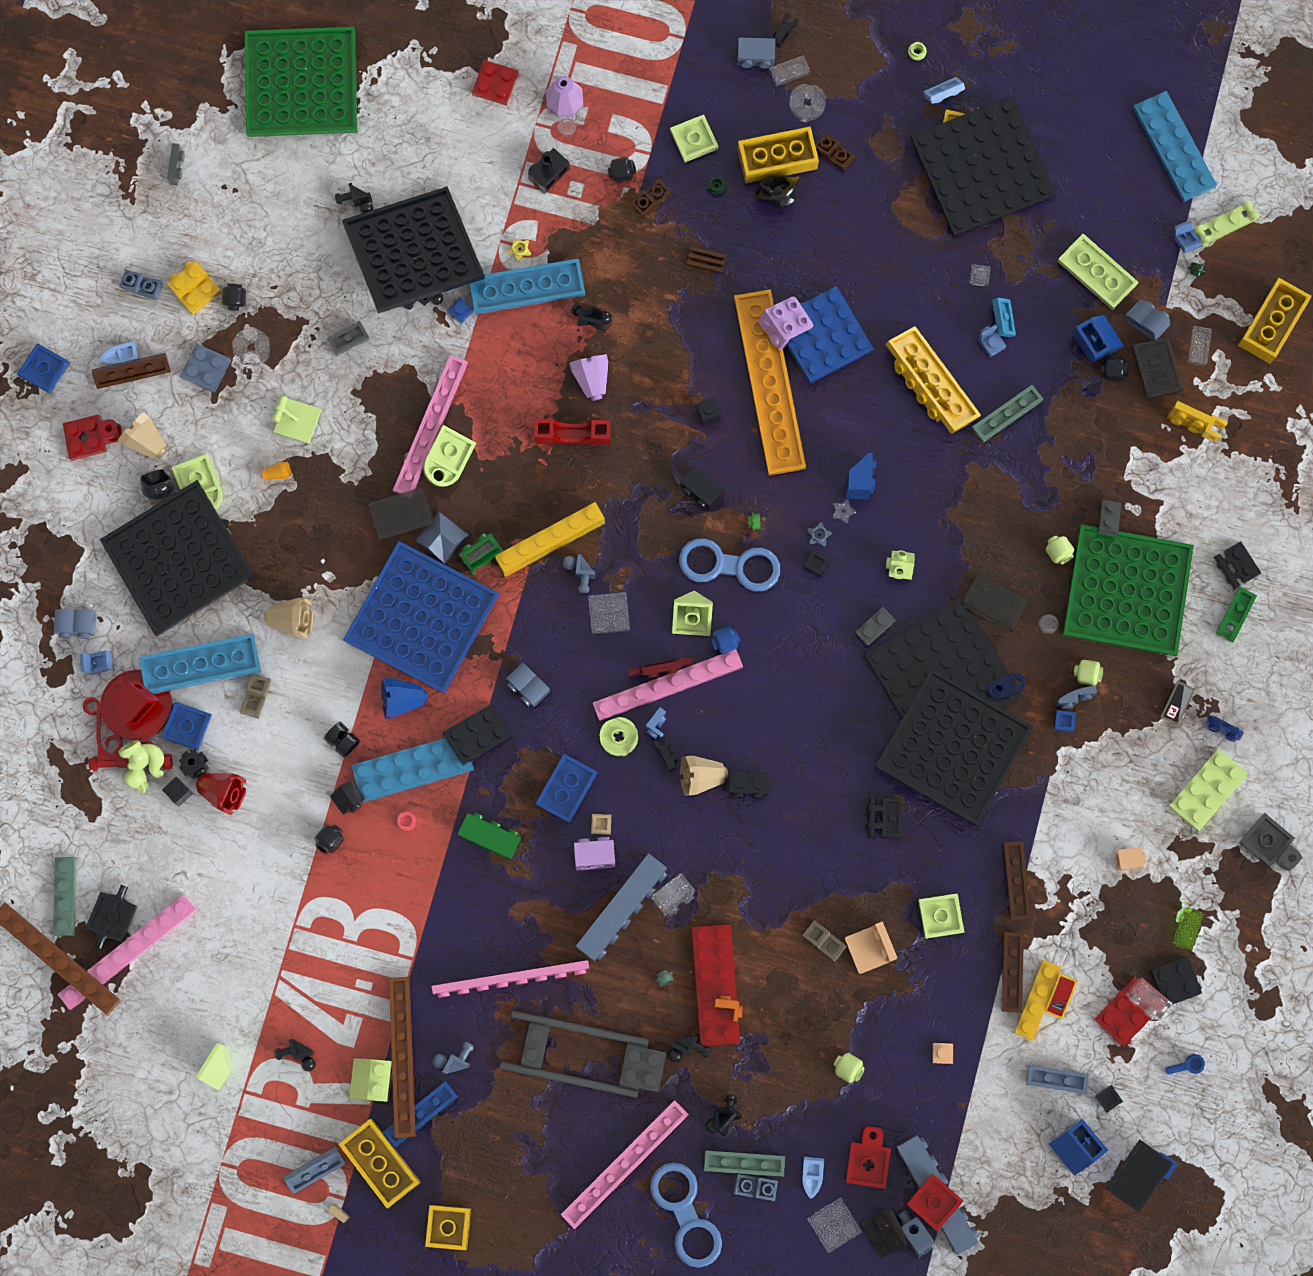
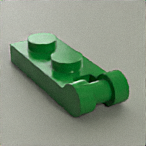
(1236, 614)

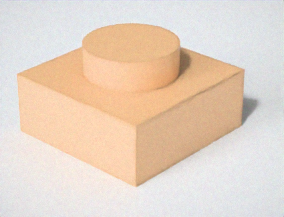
(942, 1053)

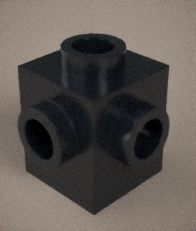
(198, 768)

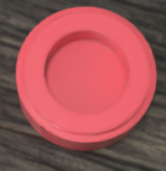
(406, 821)

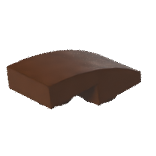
(833, 152)
(651, 198)

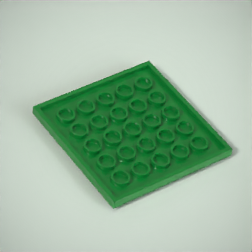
(301, 81)
(1128, 591)

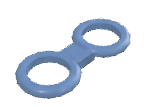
(729, 564)
(686, 1215)

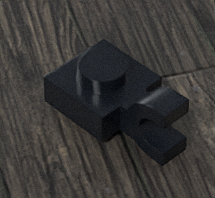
(782, 33)
(668, 758)

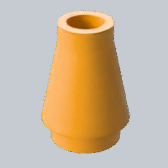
(277, 471)

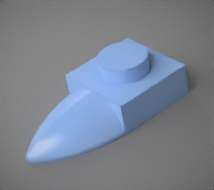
(120, 353)
(812, 1175)

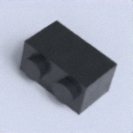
(701, 488)

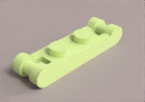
(1226, 223)

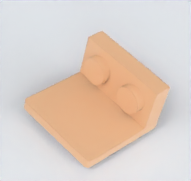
(871, 948)

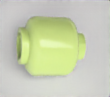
(1059, 549)
(1088, 672)
(849, 1067)

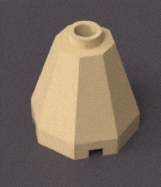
(144, 437)
(291, 617)
(701, 774)

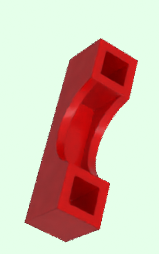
(553, 432)

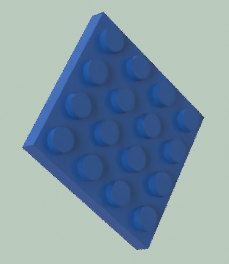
(832, 340)

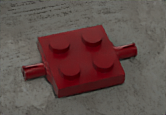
(668, 667)

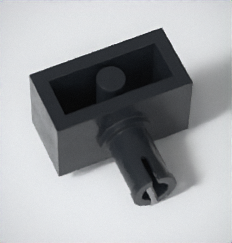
(548, 170)

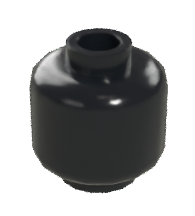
(622, 169)
(234, 296)
(1115, 368)
(329, 839)

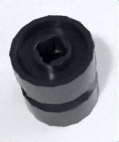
(346, 744)

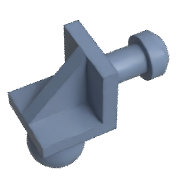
(582, 570)
(454, 1063)

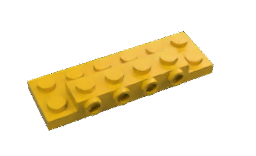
(931, 381)

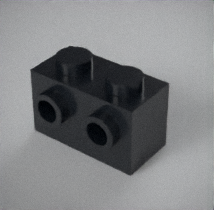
(748, 785)

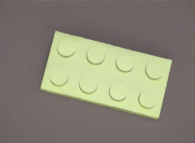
(1097, 271)
(1208, 790)

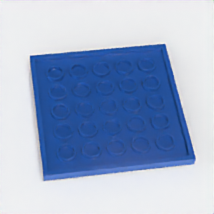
(421, 617)

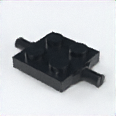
(111, 917)

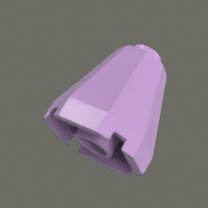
(564, 97)
(591, 375)

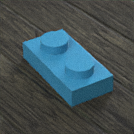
(1004, 317)

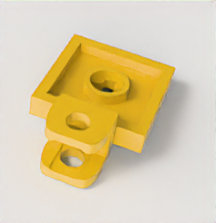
(1196, 421)

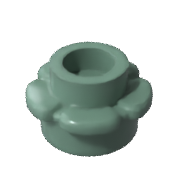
(664, 978)

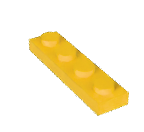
(1037, 1000)

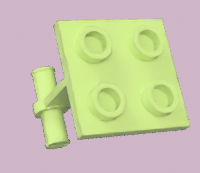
(295, 419)

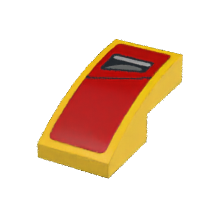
(1061, 995)

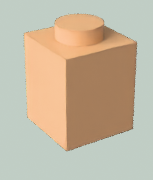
(1130, 859)

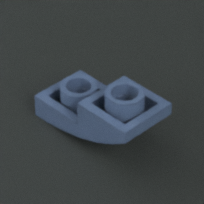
(141, 285)
(1071, 698)
(755, 1187)

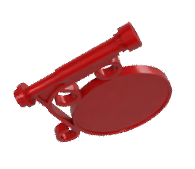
(148, 726)

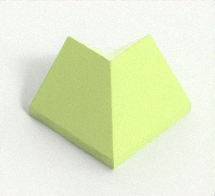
(692, 615)
(216, 1067)

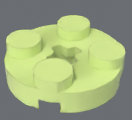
(629, 734)

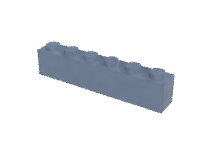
(621, 907)
(920, 1167)

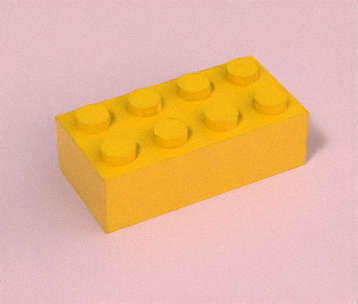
(778, 154)
(1274, 320)
(379, 1163)

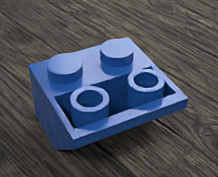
(1097, 338)
(859, 479)
(1078, 1146)

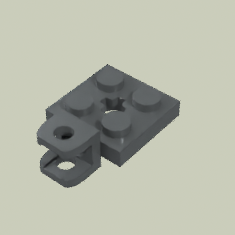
(1280, 844)

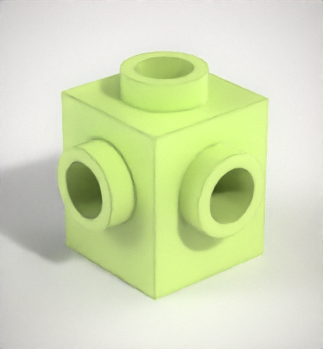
(900, 564)

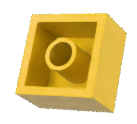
(448, 1227)

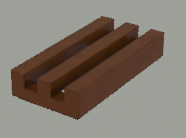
(705, 259)

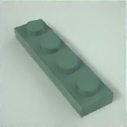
(1007, 413)
(64, 896)
(744, 1163)

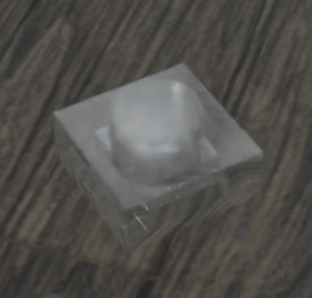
(979, 275)

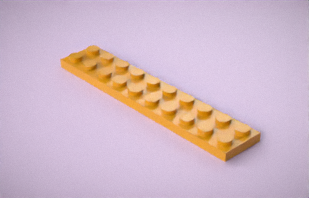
(769, 387)

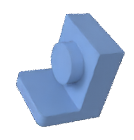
(991, 341)
(657, 720)

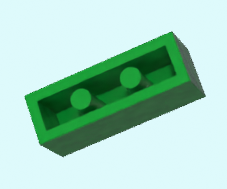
(489, 835)

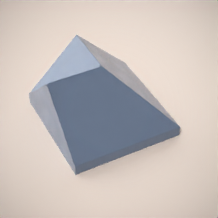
(442, 538)

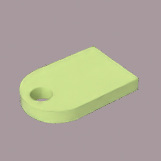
(448, 455)
(201, 470)

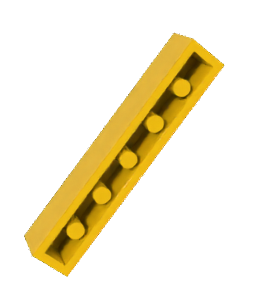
(550, 539)

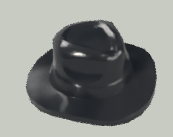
(778, 191)

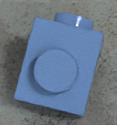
(1186, 237)
(96, 662)

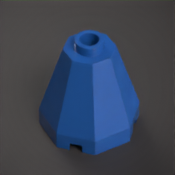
(401, 697)

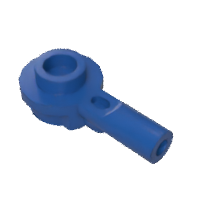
(1194, 1064)

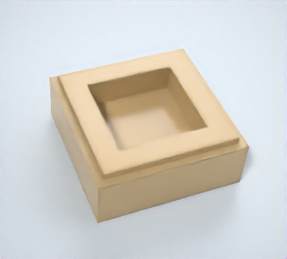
(601, 824)
(338, 1213)

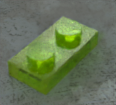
(1188, 928)

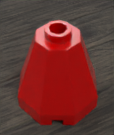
(222, 790)

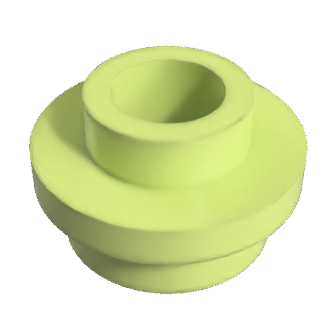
(917, 46)

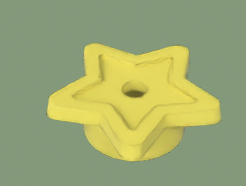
(519, 244)

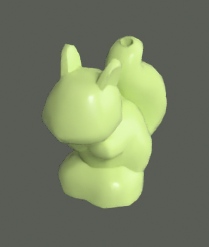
(139, 757)

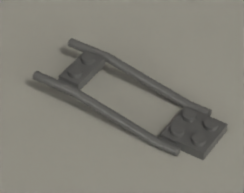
(640, 1068)

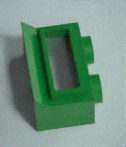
(480, 553)

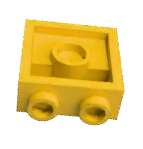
(193, 287)

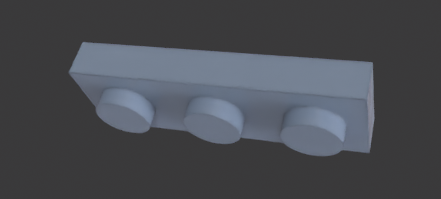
(1057, 1079)
(314, 1170)

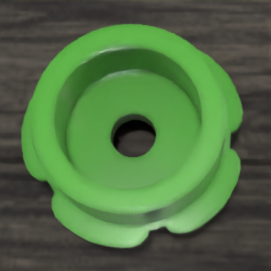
(754, 521)

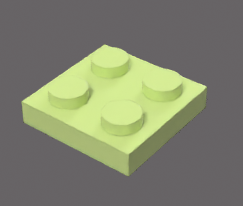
(694, 138)
(941, 916)

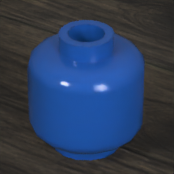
(725, 639)

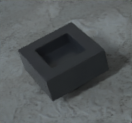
(816, 563)
(1108, 1098)

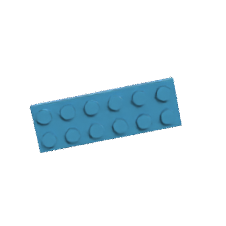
(1174, 146)
(528, 286)
(200, 664)
(407, 769)

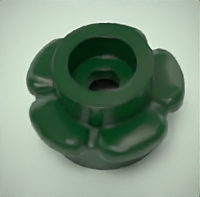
(716, 181)
(1197, 269)

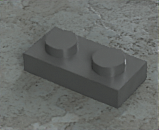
(176, 157)
(348, 338)
(1109, 518)
(875, 626)

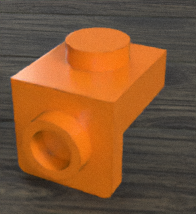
(726, 1003)

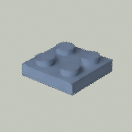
(205, 368)

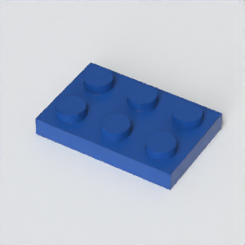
(566, 788)

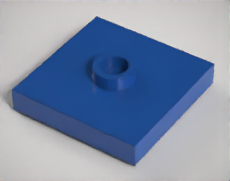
(43, 368)
(186, 726)

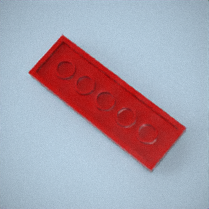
(714, 979)

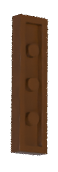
(131, 370)
(1016, 881)
(1012, 972)

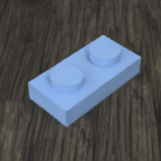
(949, 88)

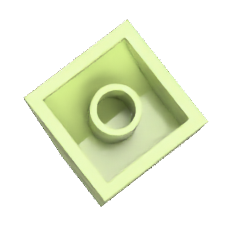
(371, 1080)

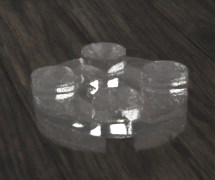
(805, 112)
(251, 336)

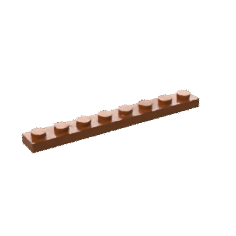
(57, 960)
(402, 1057)

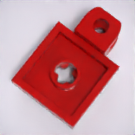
(99, 434)
(871, 1150)

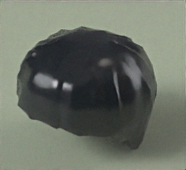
(156, 484)

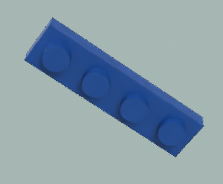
(426, 1110)

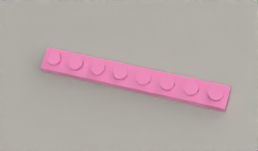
(430, 424)
(667, 685)
(133, 947)
(502, 980)
(625, 1164)

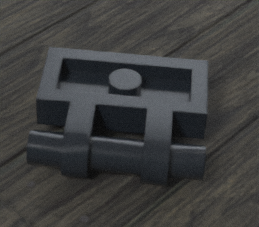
(1242, 563)
(891, 817)

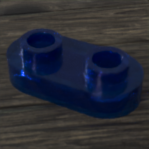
(1007, 686)
(1217, 725)

